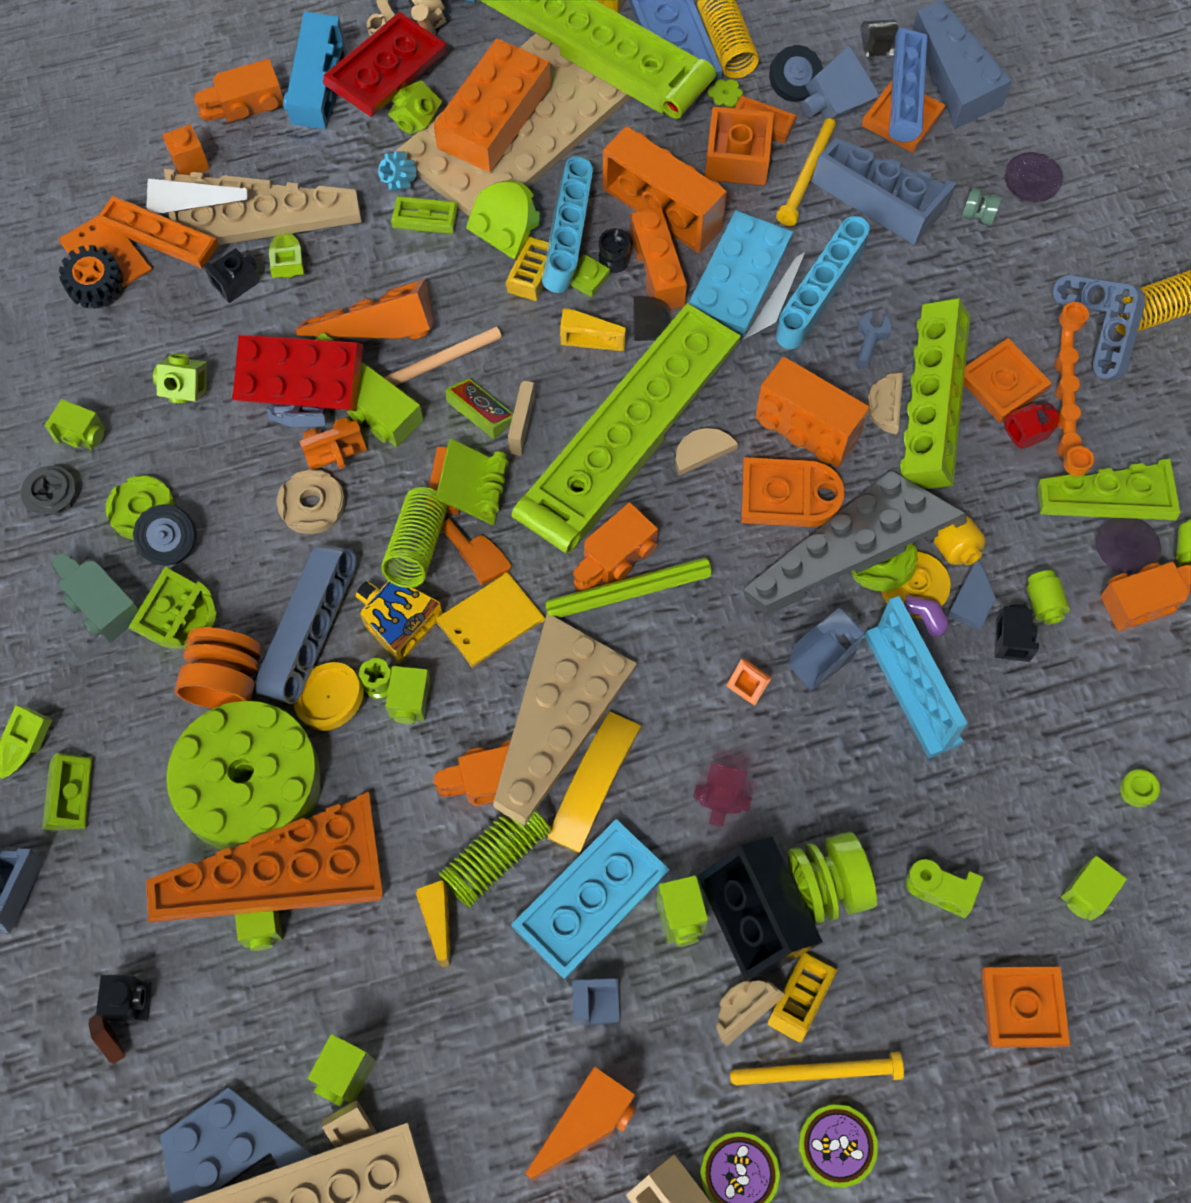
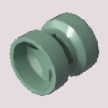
(988, 209)

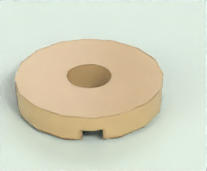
(311, 519)

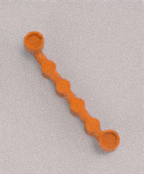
(1077, 458)

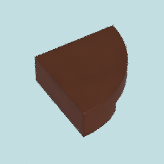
(105, 1039)

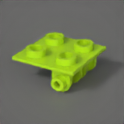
(472, 481)

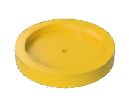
(930, 579)
(329, 697)

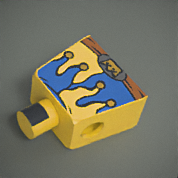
(397, 616)

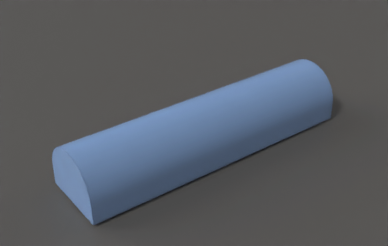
(908, 85)

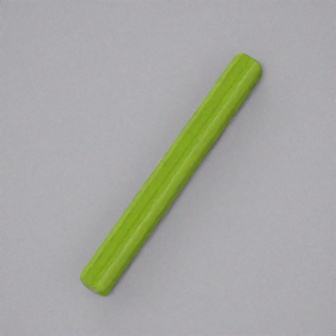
(628, 588)

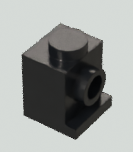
(233, 274)
(1016, 634)
(123, 998)

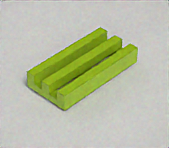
(423, 219)

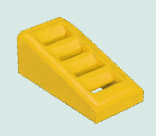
(521, 287)
(590, 332)
(435, 910)
(792, 1019)

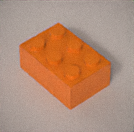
(810, 412)

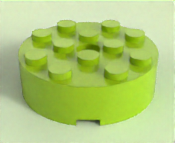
(234, 742)

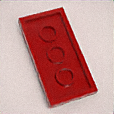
(384, 64)
(297, 372)

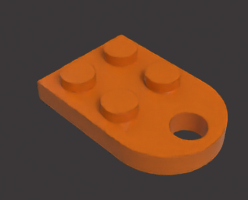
(786, 492)

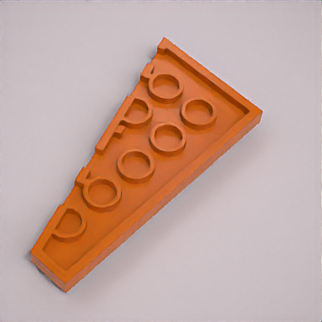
(293, 867)

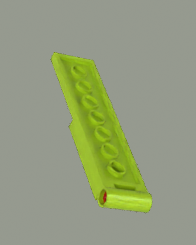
(616, 50)
(625, 430)

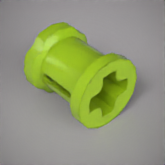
(371, 670)

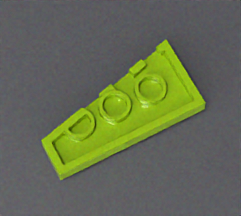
(1125, 493)

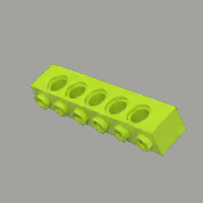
(936, 394)

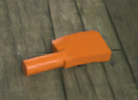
(480, 554)

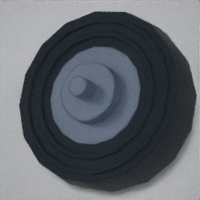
(792, 71)
(165, 535)

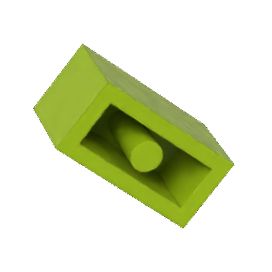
(681, 911)
(341, 1071)

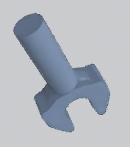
(871, 335)

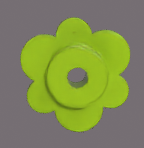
(725, 92)

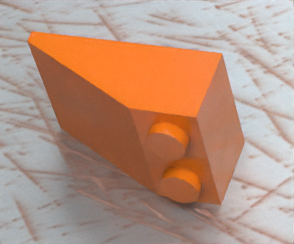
(590, 1119)

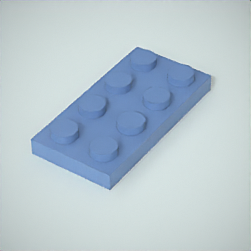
(679, 24)

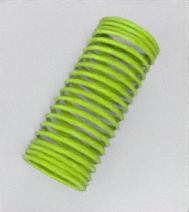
(405, 554)
(526, 835)

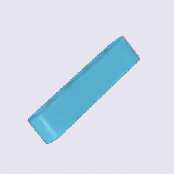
(567, 225)
(847, 246)

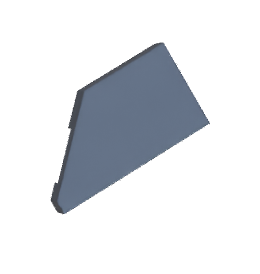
(298, 416)
(973, 599)

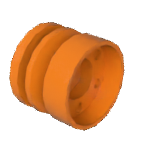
(217, 667)

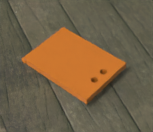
(126, 255)

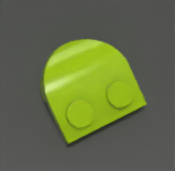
(504, 216)
(173, 610)

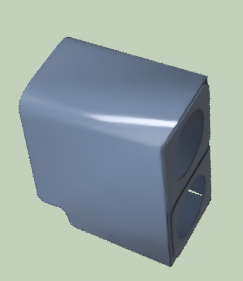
(819, 655)

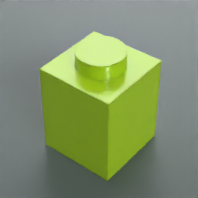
(408, 694)
(1093, 889)
(259, 929)

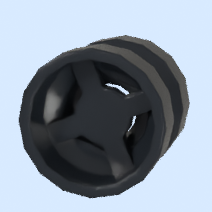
(614, 250)

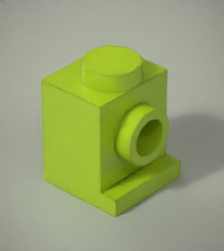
(75, 426)

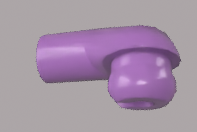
(931, 613)

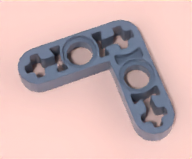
(1112, 305)

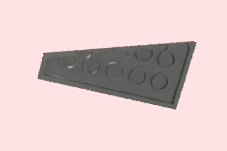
(856, 538)

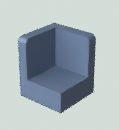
(595, 1001)

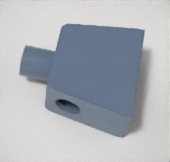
(839, 88)

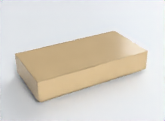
(521, 418)

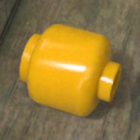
(961, 544)

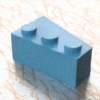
(317, 51)

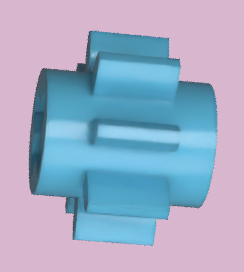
(397, 170)

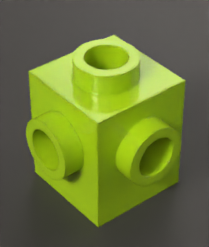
(414, 107)
(180, 378)

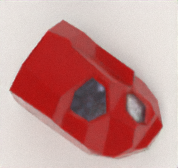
(1031, 424)

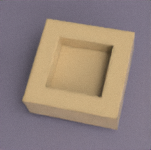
(347, 1125)

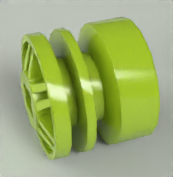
(839, 876)

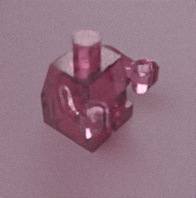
(723, 793)

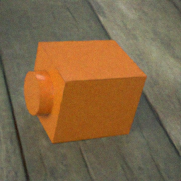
(185, 150)

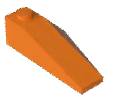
(395, 315)

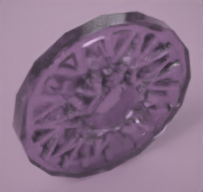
(1033, 176)
(1128, 544)

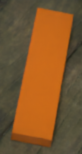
(157, 232)

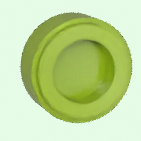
(1139, 788)

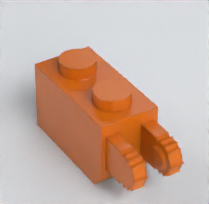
(240, 93)
(615, 548)
(1146, 595)
(474, 776)

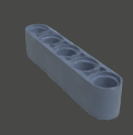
(305, 624)

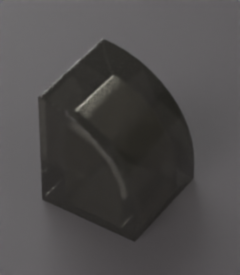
(879, 37)
(649, 317)

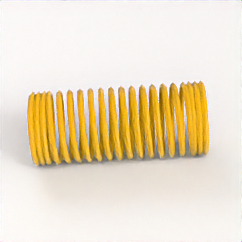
(733, 50)
(1181, 296)

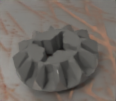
(35, 487)

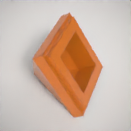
(748, 681)

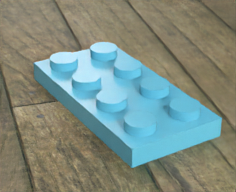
(741, 271)
(590, 899)

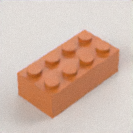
(492, 105)
(653, 178)

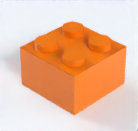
(739, 146)

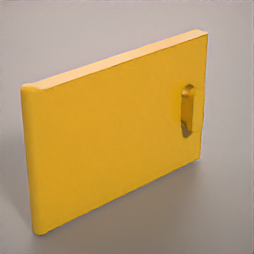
(490, 619)

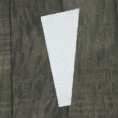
(174, 196)
(775, 303)

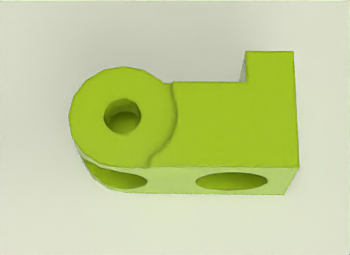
(943, 889)

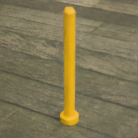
(788, 213)
(817, 1071)

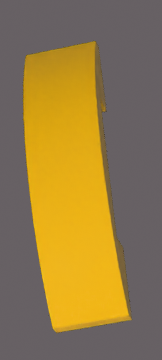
(593, 782)

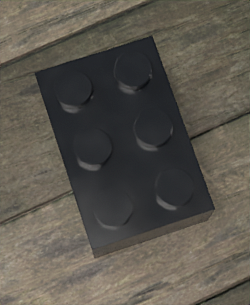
(759, 908)

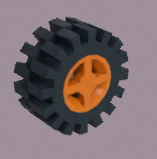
(88, 266)

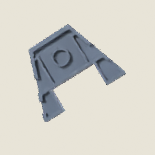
(221, 1145)

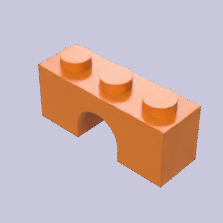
(656, 250)

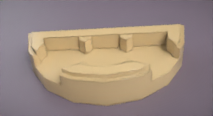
(886, 402)
(702, 447)
(744, 1006)

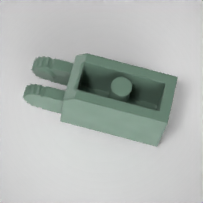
(95, 595)

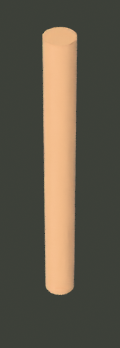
(444, 356)

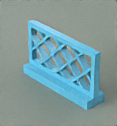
(916, 680)

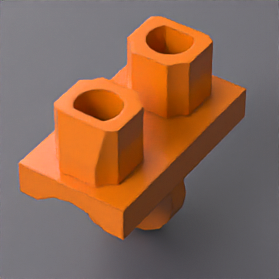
(332, 445)

